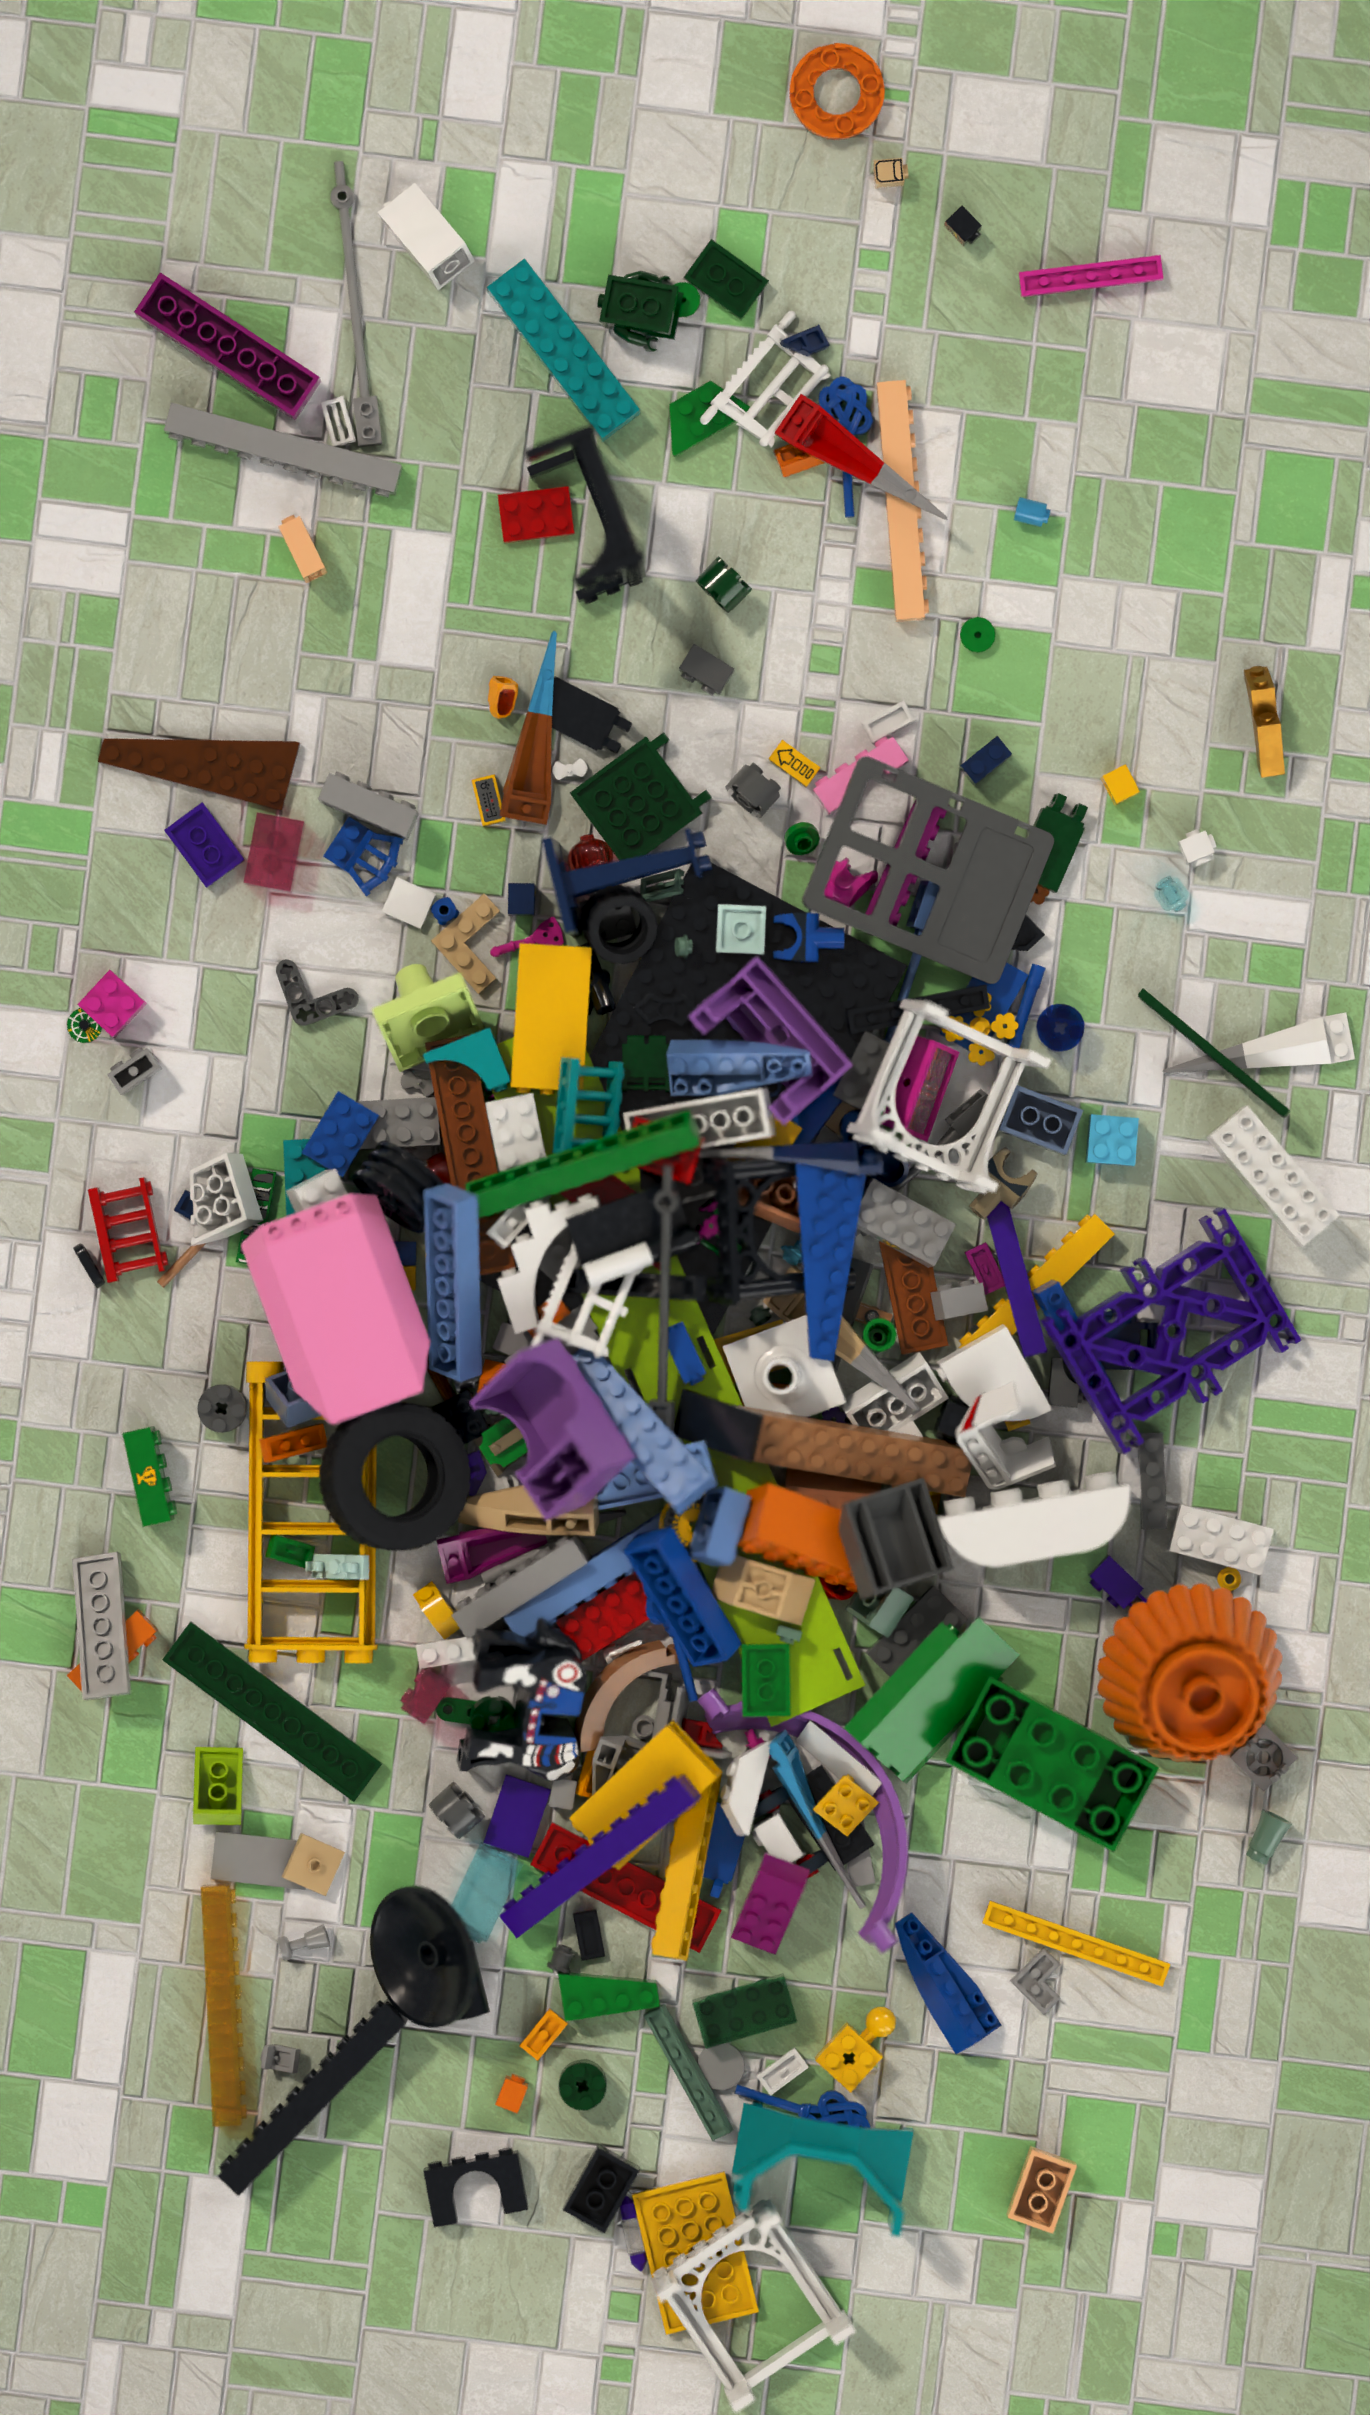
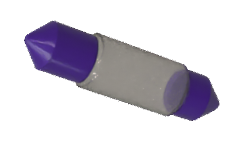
(632, 2234)

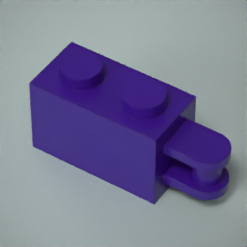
(1116, 1583)

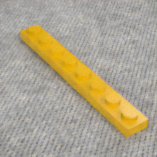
(1076, 1943)

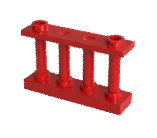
(105, 1222)

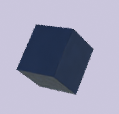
(521, 899)

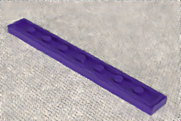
(1016, 1281)

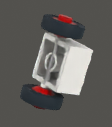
(777, 1837)

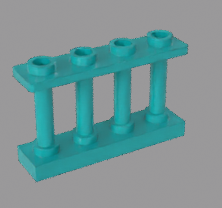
(569, 1094)

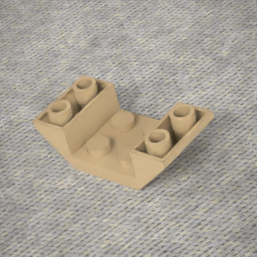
(763, 1589)

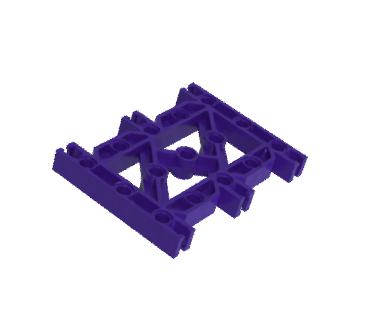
(1164, 1360)

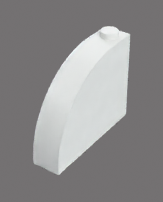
(989, 1364)

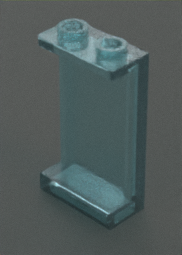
(485, 1890)

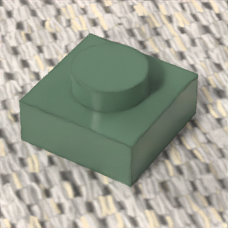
(788, 1634)

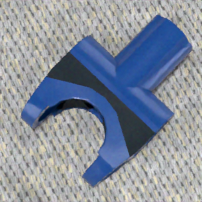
(809, 937)

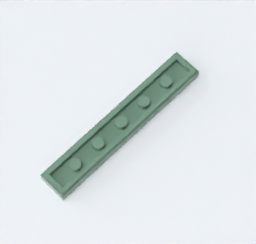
(688, 2072)

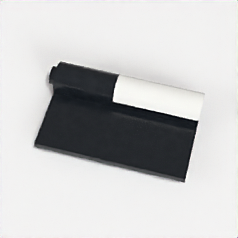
(627, 1235)

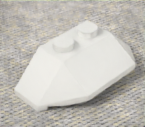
(743, 1787)

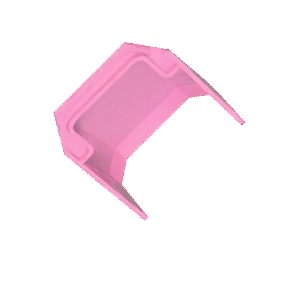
(340, 1306)

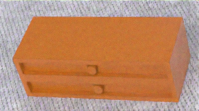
(797, 1533)

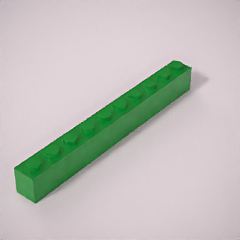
(585, 1163)

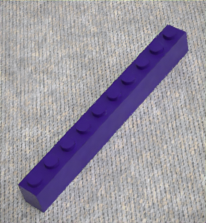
(600, 1855)

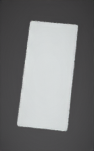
(836, 1758)

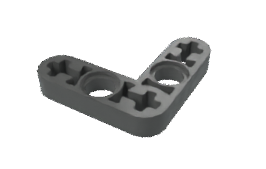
(304, 1002)

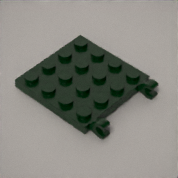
(637, 800)

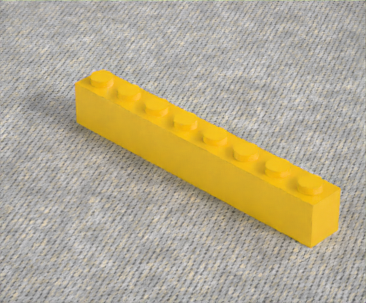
(1059, 1266)
(685, 1876)

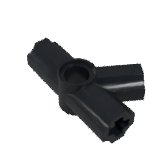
(599, 993)

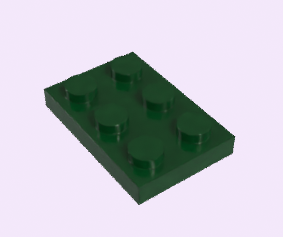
(726, 279)

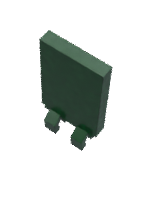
(1066, 834)

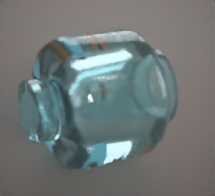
(1171, 894)

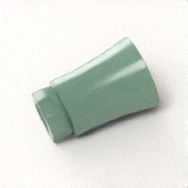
(1267, 1836)

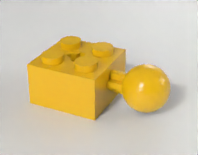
(879, 2023)

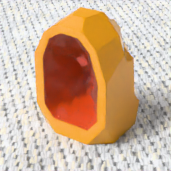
(502, 696)

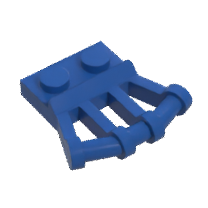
(350, 845)

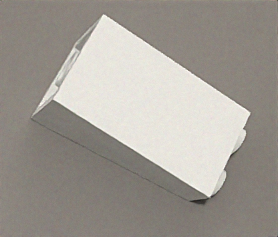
(426, 236)

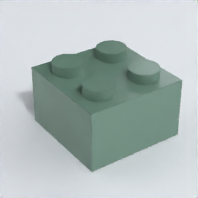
(882, 1610)

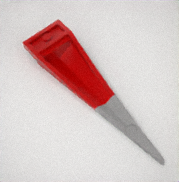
(824, 438)

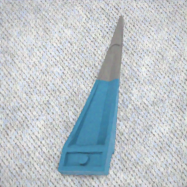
(794, 1780)

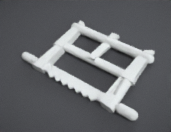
(746, 419)
(574, 1337)

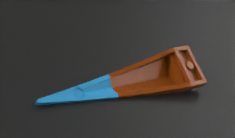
(529, 777)

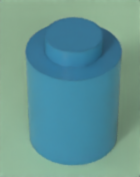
(1031, 512)

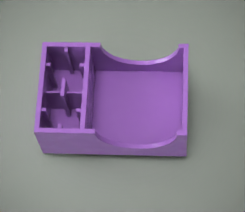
(564, 1424)

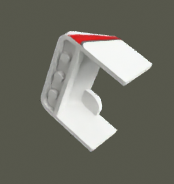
(996, 1460)

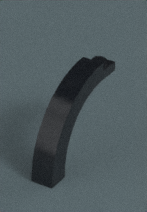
(643, 1286)

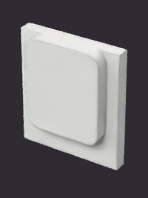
(408, 903)

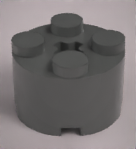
(753, 790)
(208, 1408)
(456, 1810)

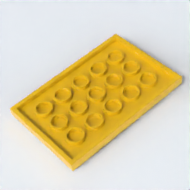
(678, 2218)

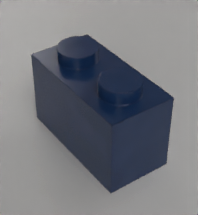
(985, 760)

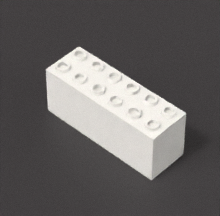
(1272, 1176)

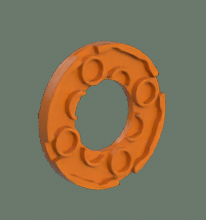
(837, 57)

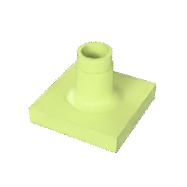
(425, 1014)

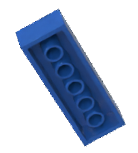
(682, 1597)

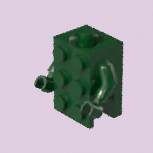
(640, 307)

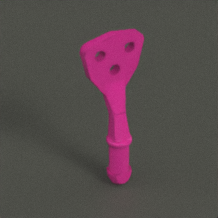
(536, 938)

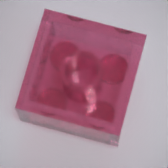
(426, 1695)

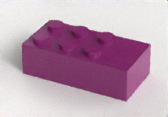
(770, 1903)

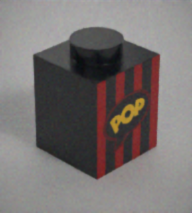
(963, 226)

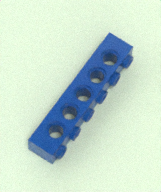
(1051, 1298)

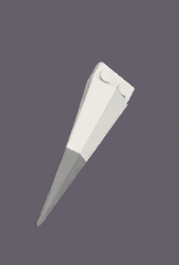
(1310, 1043)

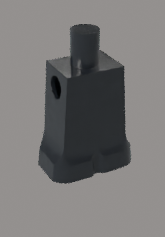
(951, 1415)

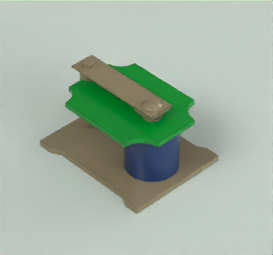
(502, 1445)

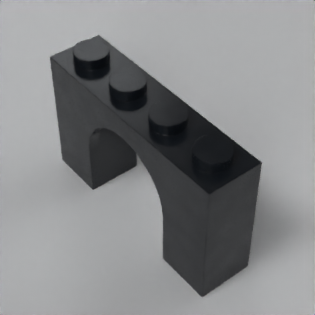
(502, 2167)

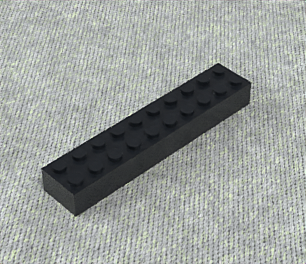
(308, 2101)

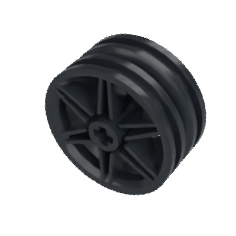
(398, 1183)

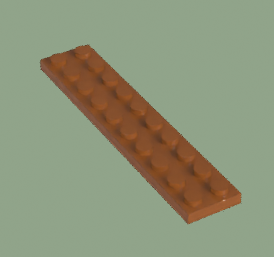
(467, 1143)

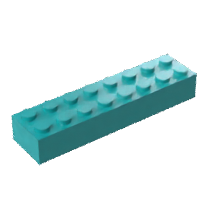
(563, 350)

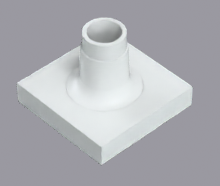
(814, 1380)

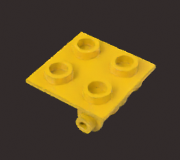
(845, 1805)

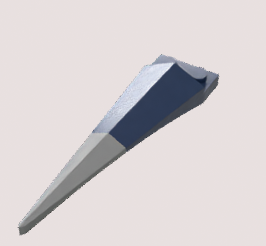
(837, 1155)

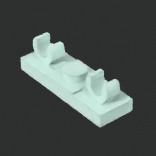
(339, 1566)

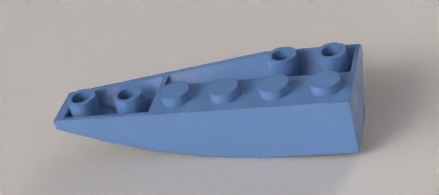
(731, 1066)

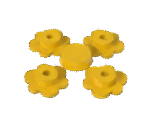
(983, 1026)

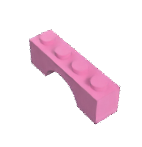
(831, 790)

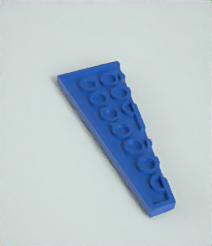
(828, 1224)

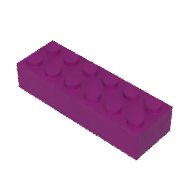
(921, 852)

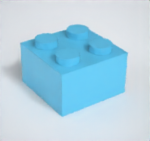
(1112, 1140)

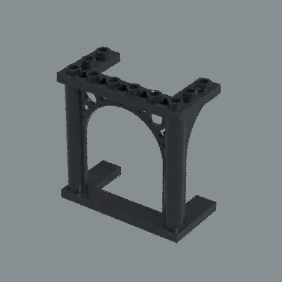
(619, 560)

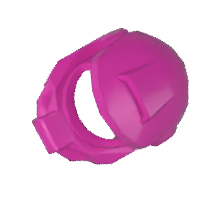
(845, 887)

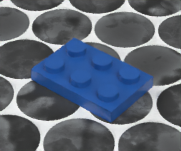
(340, 1133)

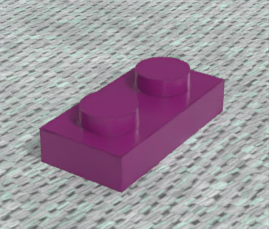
(985, 1268)

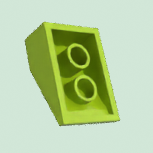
(218, 1786)

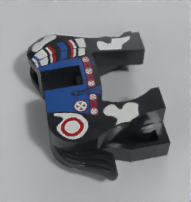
(548, 1682)

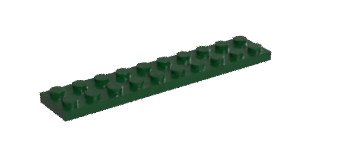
(272, 1711)

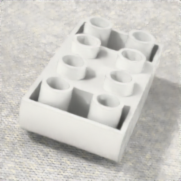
(1036, 1527)

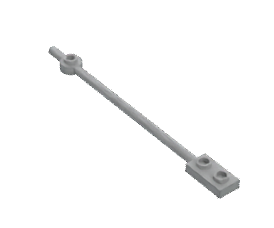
(366, 406)

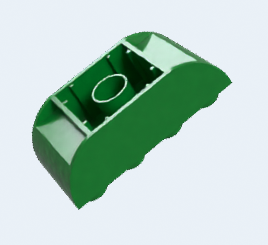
(1052, 1763)

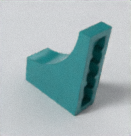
(480, 1054)

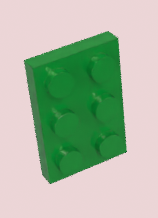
(765, 1680)

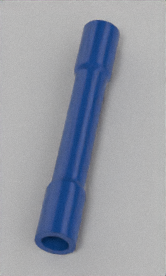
(1032, 985)

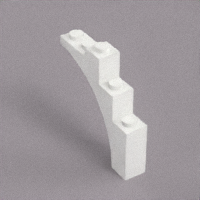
(520, 1285)

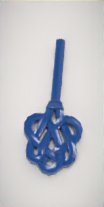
(849, 396)
(656, 1618)
(805, 2110)

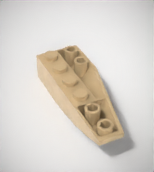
(516, 1512)

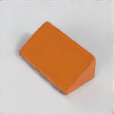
(794, 461)

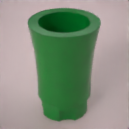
(883, 1330)

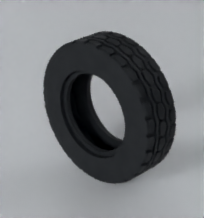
(445, 1487)

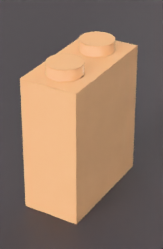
(302, 548)

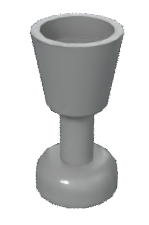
(313, 1939)

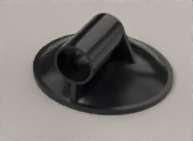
(426, 1958)

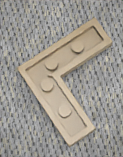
(453, 938)

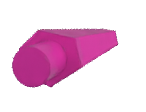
(753, 1740)

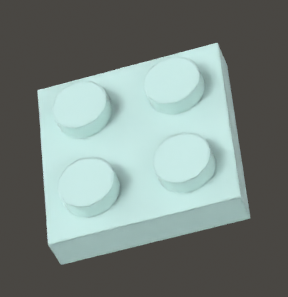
(741, 929)

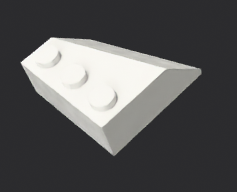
(222, 1199)

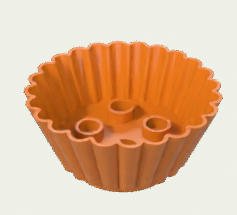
(1190, 1673)

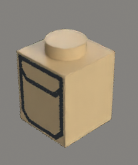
(889, 172)

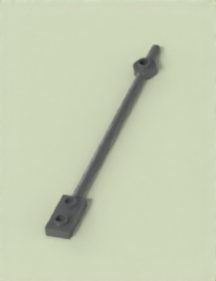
(661, 1406)

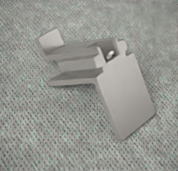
(676, 1710)

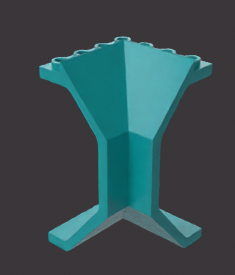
(772, 2136)

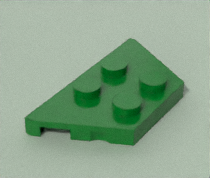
(686, 415)

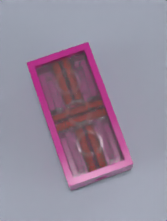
(922, 1086)

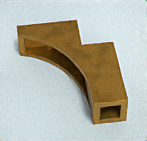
(1265, 721)

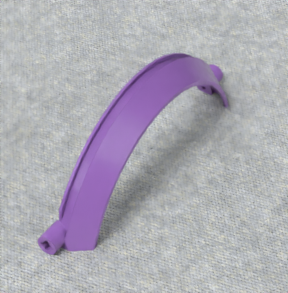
(887, 1812)

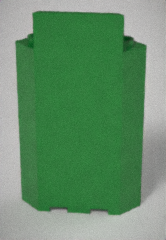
(930, 1696)

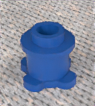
(452, 913)

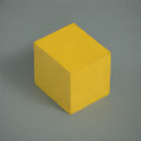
(1120, 784)

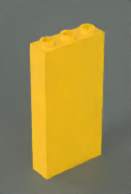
(549, 1014)
(660, 1759)

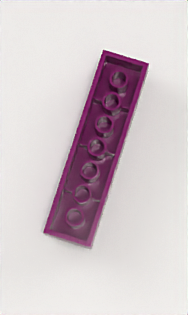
(227, 346)

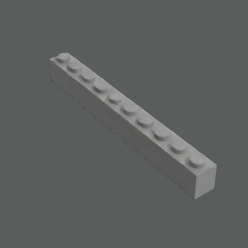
(282, 449)

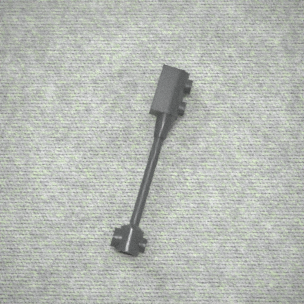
(960, 1123)

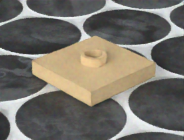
(313, 1864)

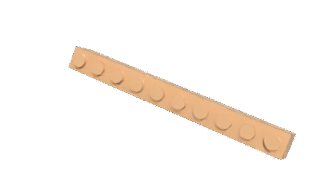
(901, 515)

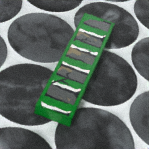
(263, 1186)

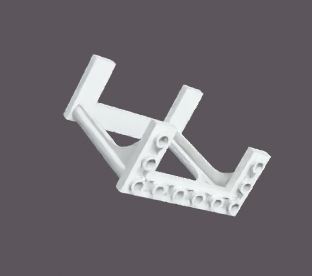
(972, 1168)
(669, 2287)

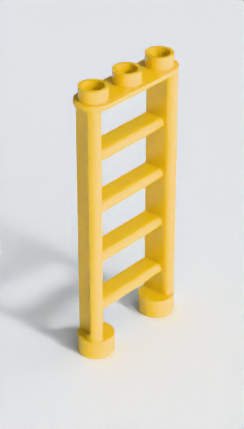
(307, 1648)

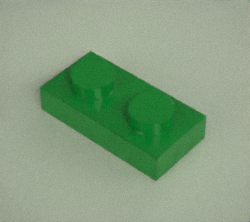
(289, 1551)

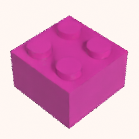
(112, 1003)

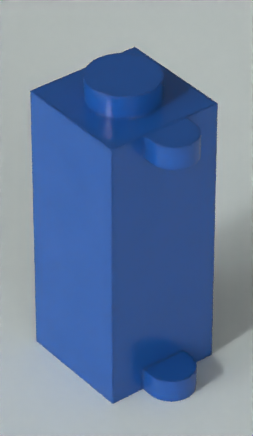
(685, 1354)

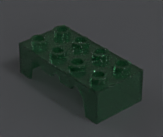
(744, 2011)

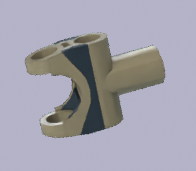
(1009, 1189)

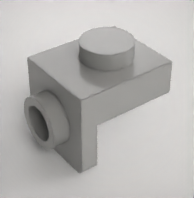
(280, 2058)

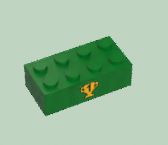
(148, 1476)

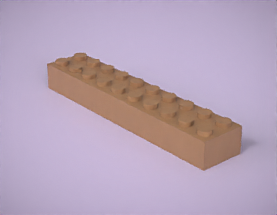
(861, 1452)

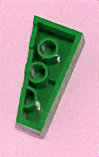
(600, 1995)

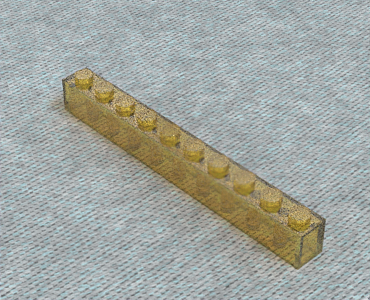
(222, 2005)

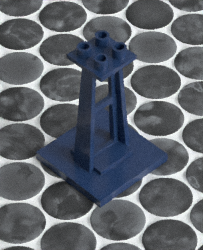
(580, 882)

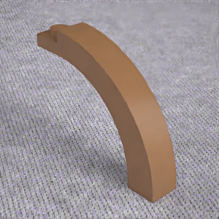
(610, 1684)

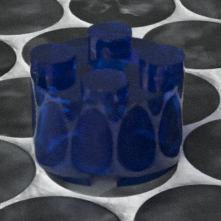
(1072, 1032)

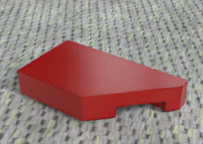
(701, 1733)

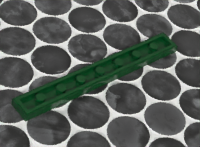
(1213, 1053)

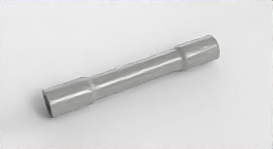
(492, 1574)

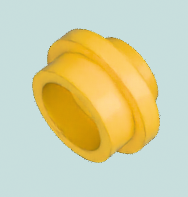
(1226, 1571)

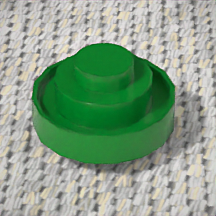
(801, 838)

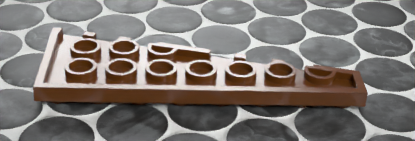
(232, 768)

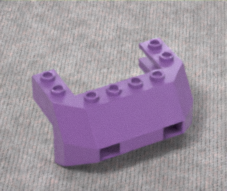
(769, 1013)

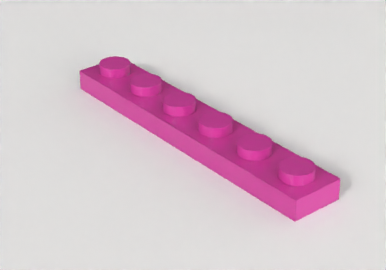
(1090, 276)

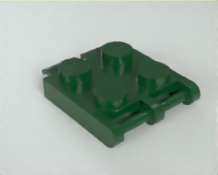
(645, 1063)

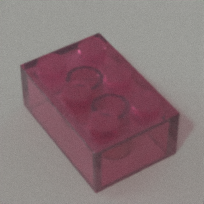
(274, 852)

